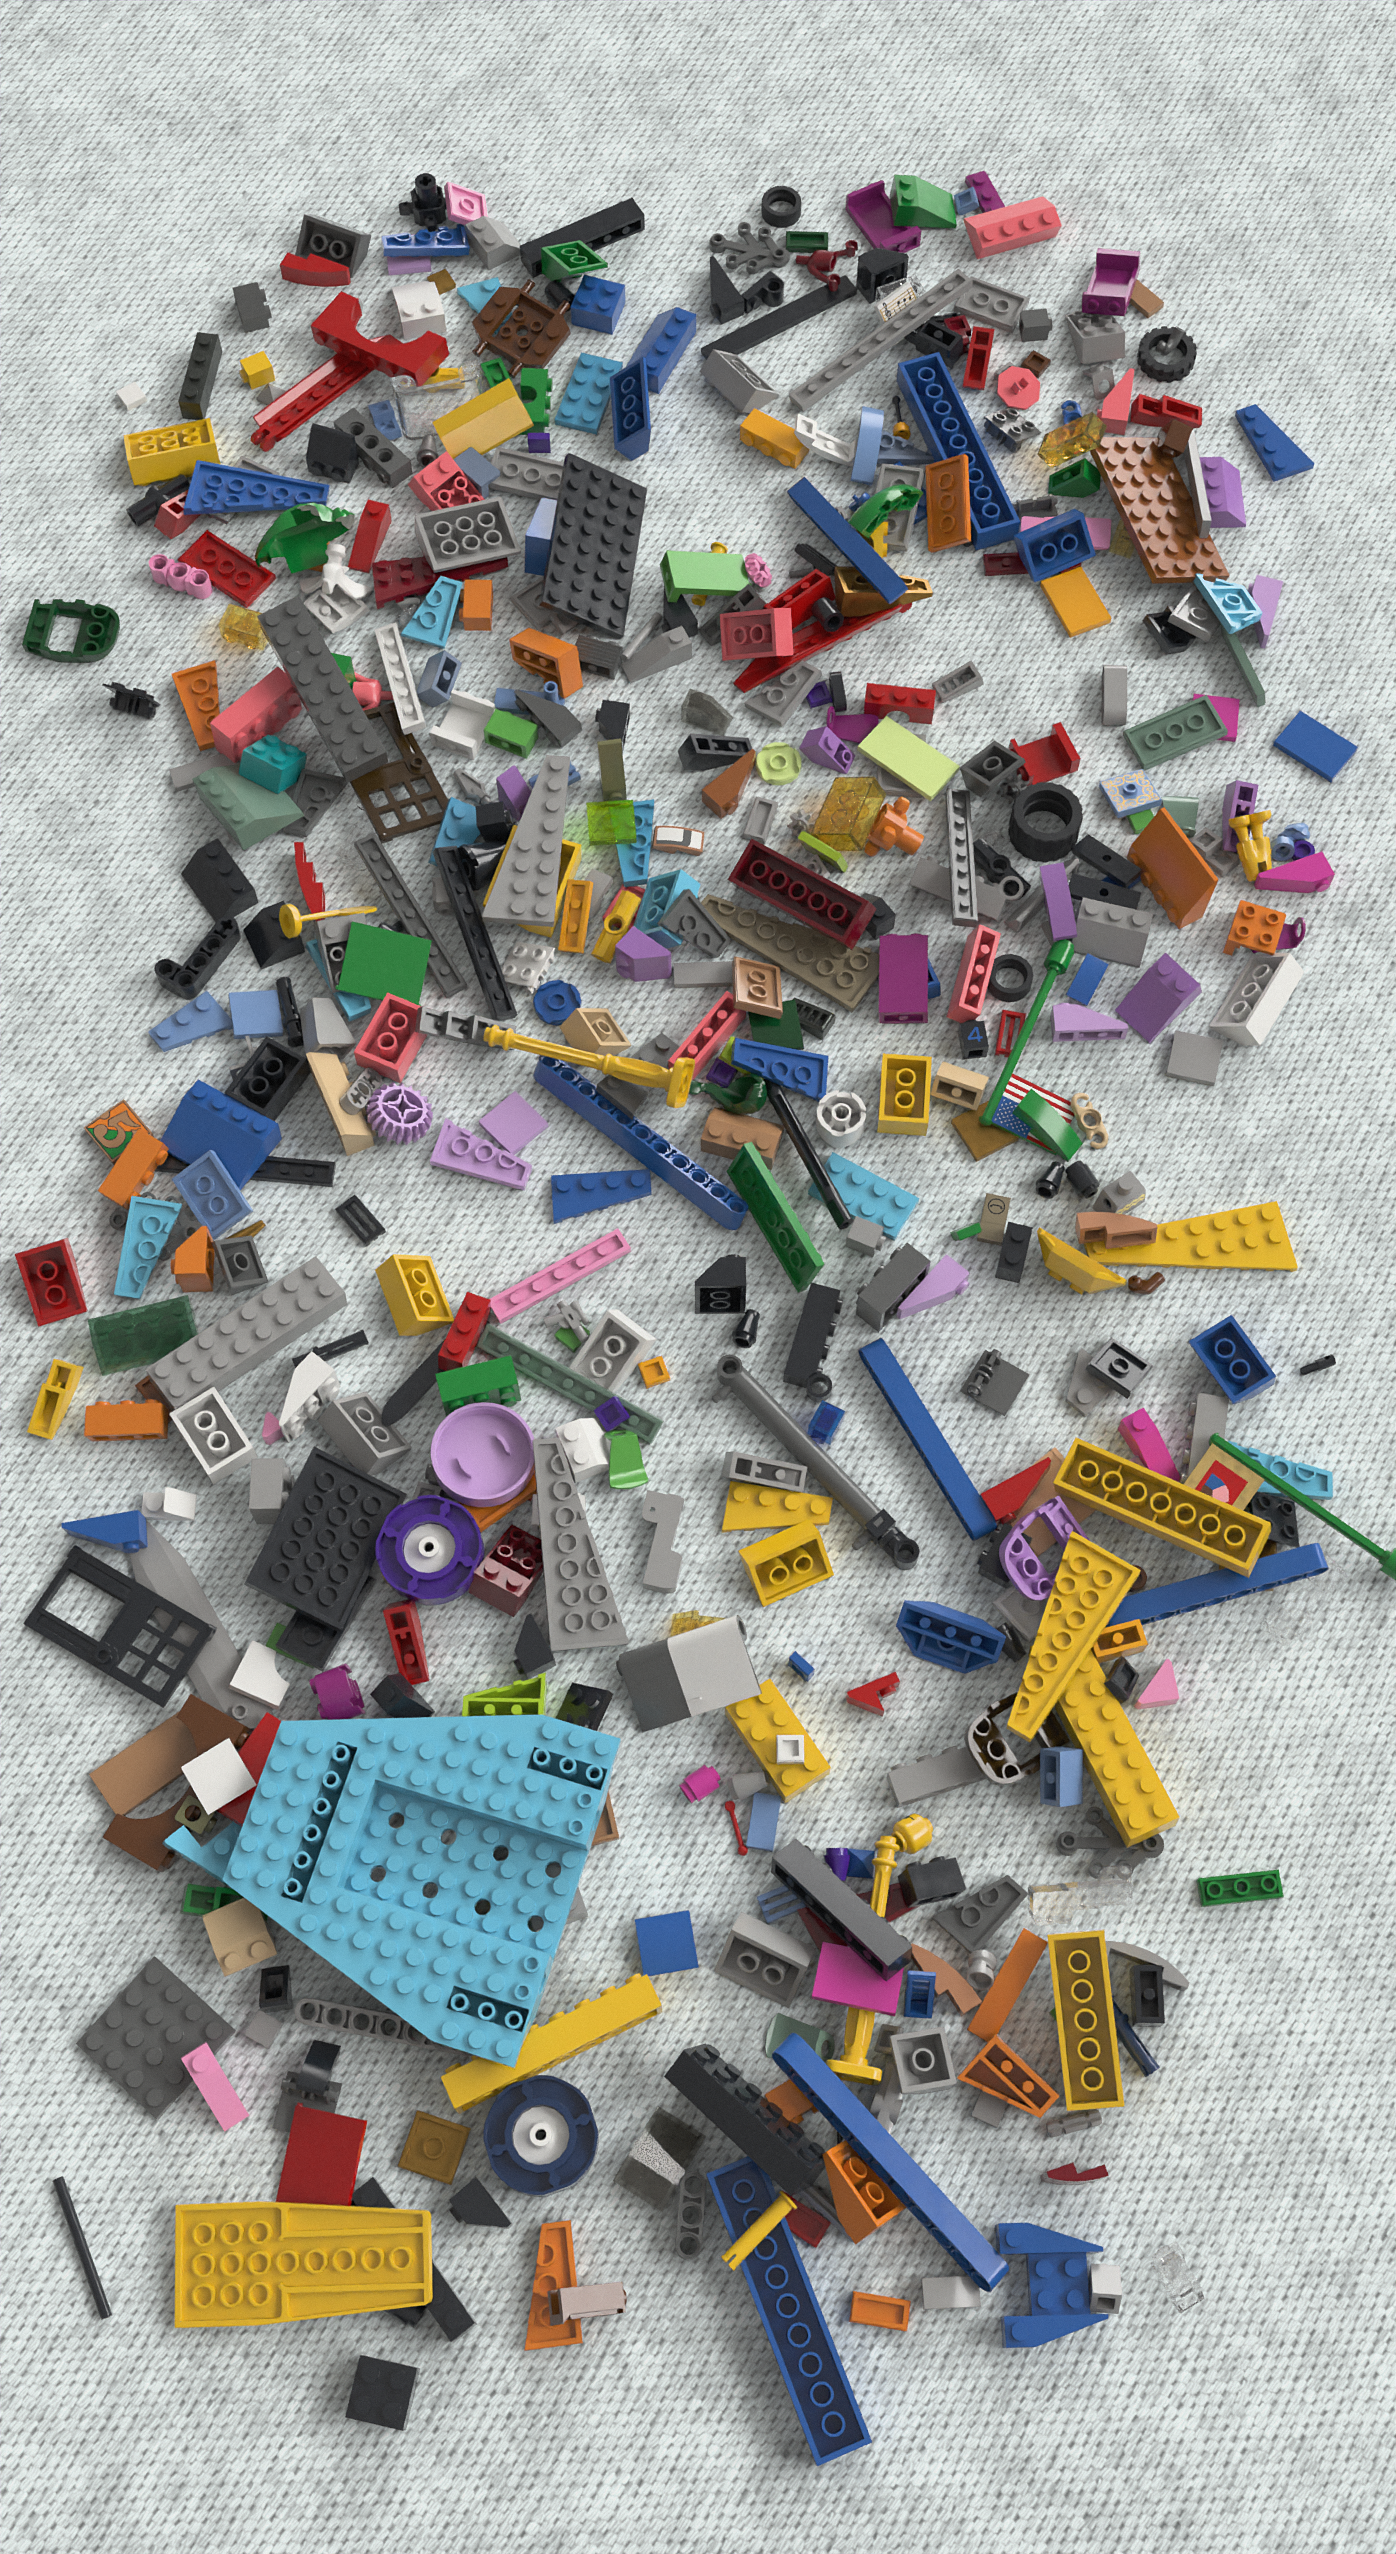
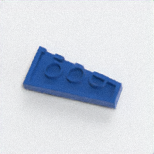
(1275, 449)
(787, 1067)
(587, 1192)

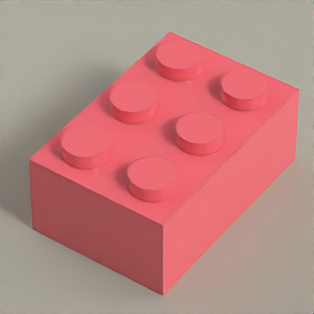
(391, 1039)

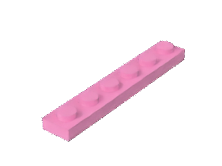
(559, 1275)

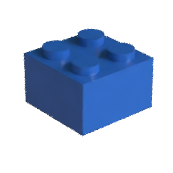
(598, 304)

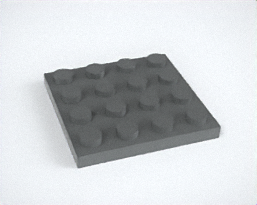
(148, 2033)

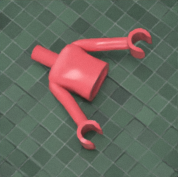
(369, 692)

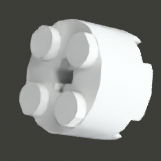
(840, 1118)

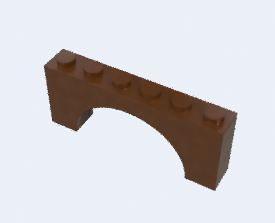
(145, 1836)

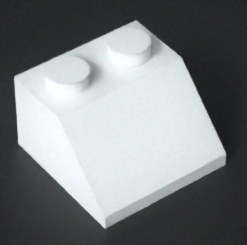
(585, 1447)

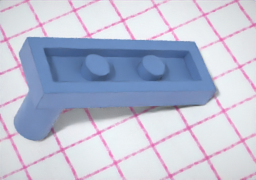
(505, 698)

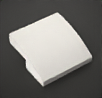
(335, 609)
(218, 1776)

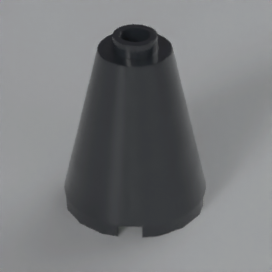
(481, 861)

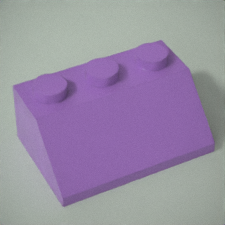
(1223, 493)

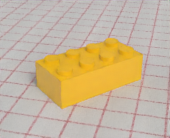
(758, 1723)

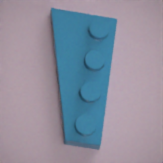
(635, 857)

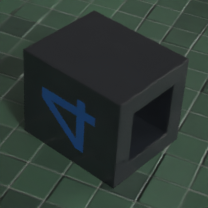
(973, 1039)

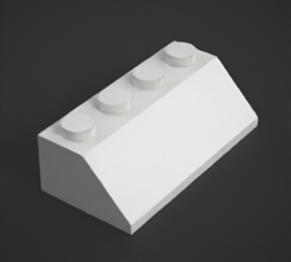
(1257, 998)

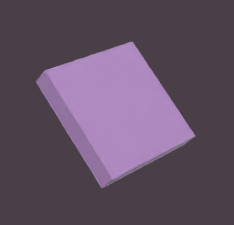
(408, 264)
(513, 1123)

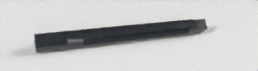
(808, 1155)

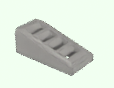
(961, 672)

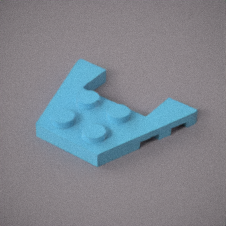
(213, 1855)

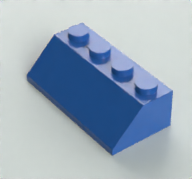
(665, 345)
(631, 410)

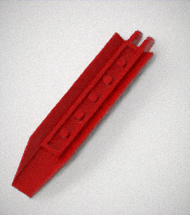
(310, 396)
(809, 643)

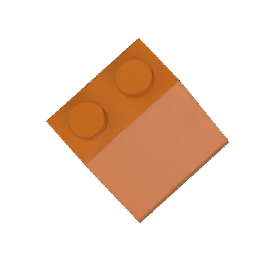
(195, 1262)

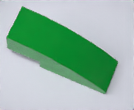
(1048, 1125)
(201, 1899)

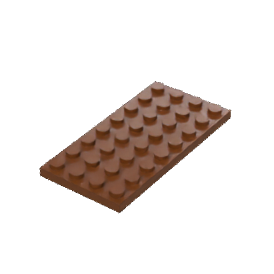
(1156, 510)

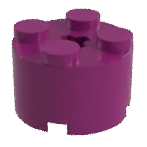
(338, 1694)

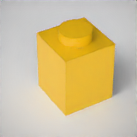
(256, 370)

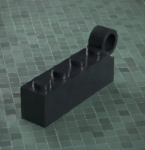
(811, 1339)

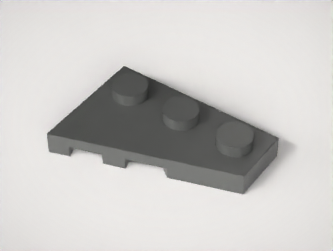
(314, 796)
(981, 1915)

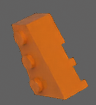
(548, 658)

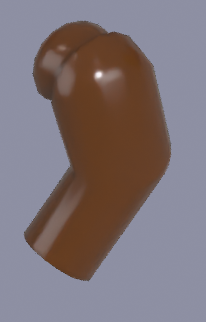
(1146, 1287)

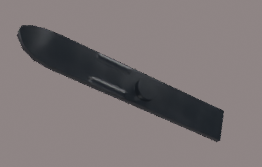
(413, 1389)

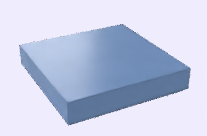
(255, 1014)

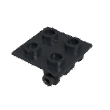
(136, 701)
(1280, 1514)

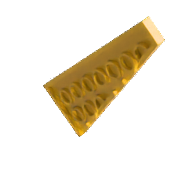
(1228, 1239)
(1079, 1608)

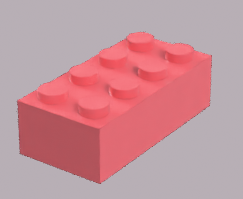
(256, 715)

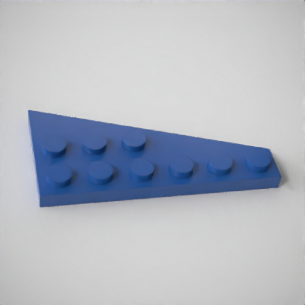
(234, 489)

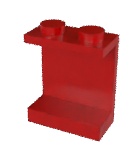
(1047, 757)

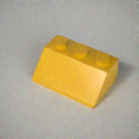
(414, 1294)
(786, 1562)

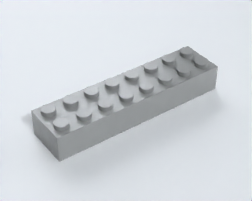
(248, 1334)

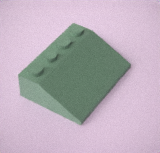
(243, 806)

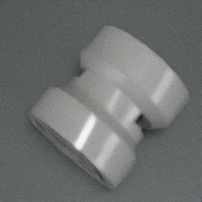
(981, 1969)

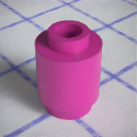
(700, 1783)

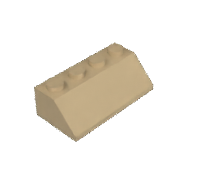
(332, 1084)

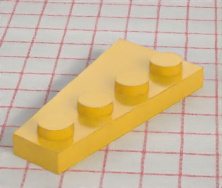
(766, 1507)

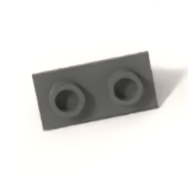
(1039, 508)

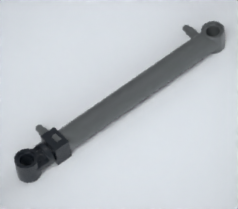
(877, 1523)

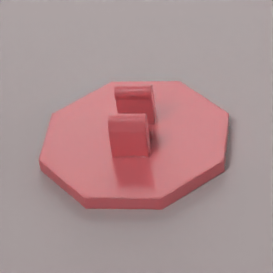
(1018, 388)

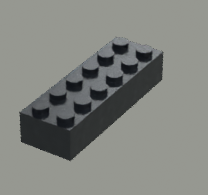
(747, 2118)

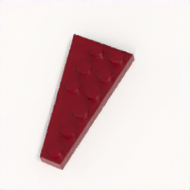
(415, 576)

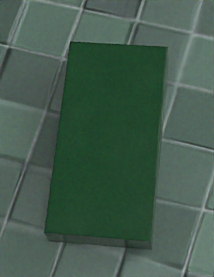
(806, 241)

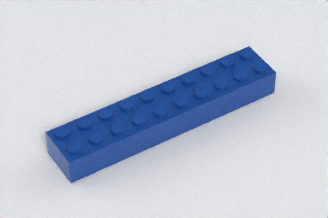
(950, 433)
(791, 2316)

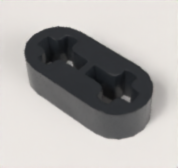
(837, 691)

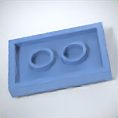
(212, 1194)

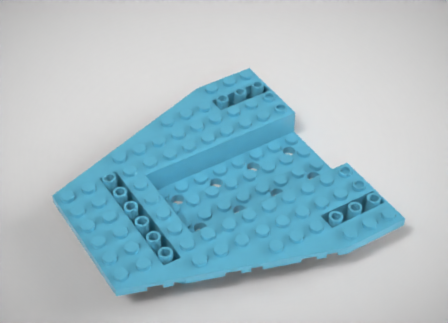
(491, 1780)

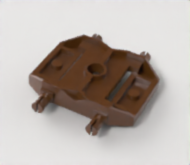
(544, 325)

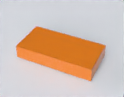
(879, 2311)

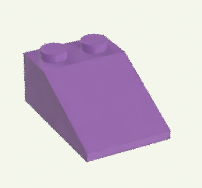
(1158, 997)

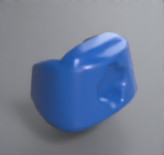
(858, 501)

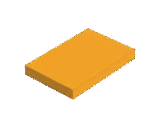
(1075, 602)

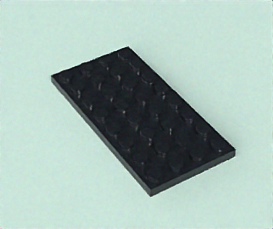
(593, 546)

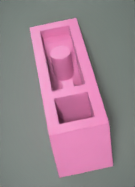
(214, 2086)

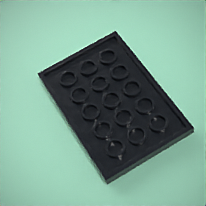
(324, 1539)

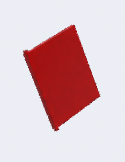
(321, 2158)

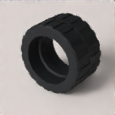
(1041, 845)

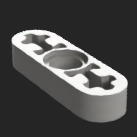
(354, 1093)

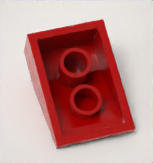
(52, 1281)

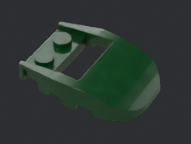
(94, 639)

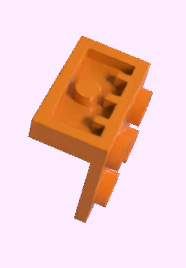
(1255, 928)

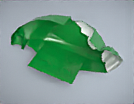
(303, 535)

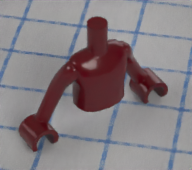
(826, 261)

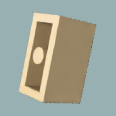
(959, 1086)

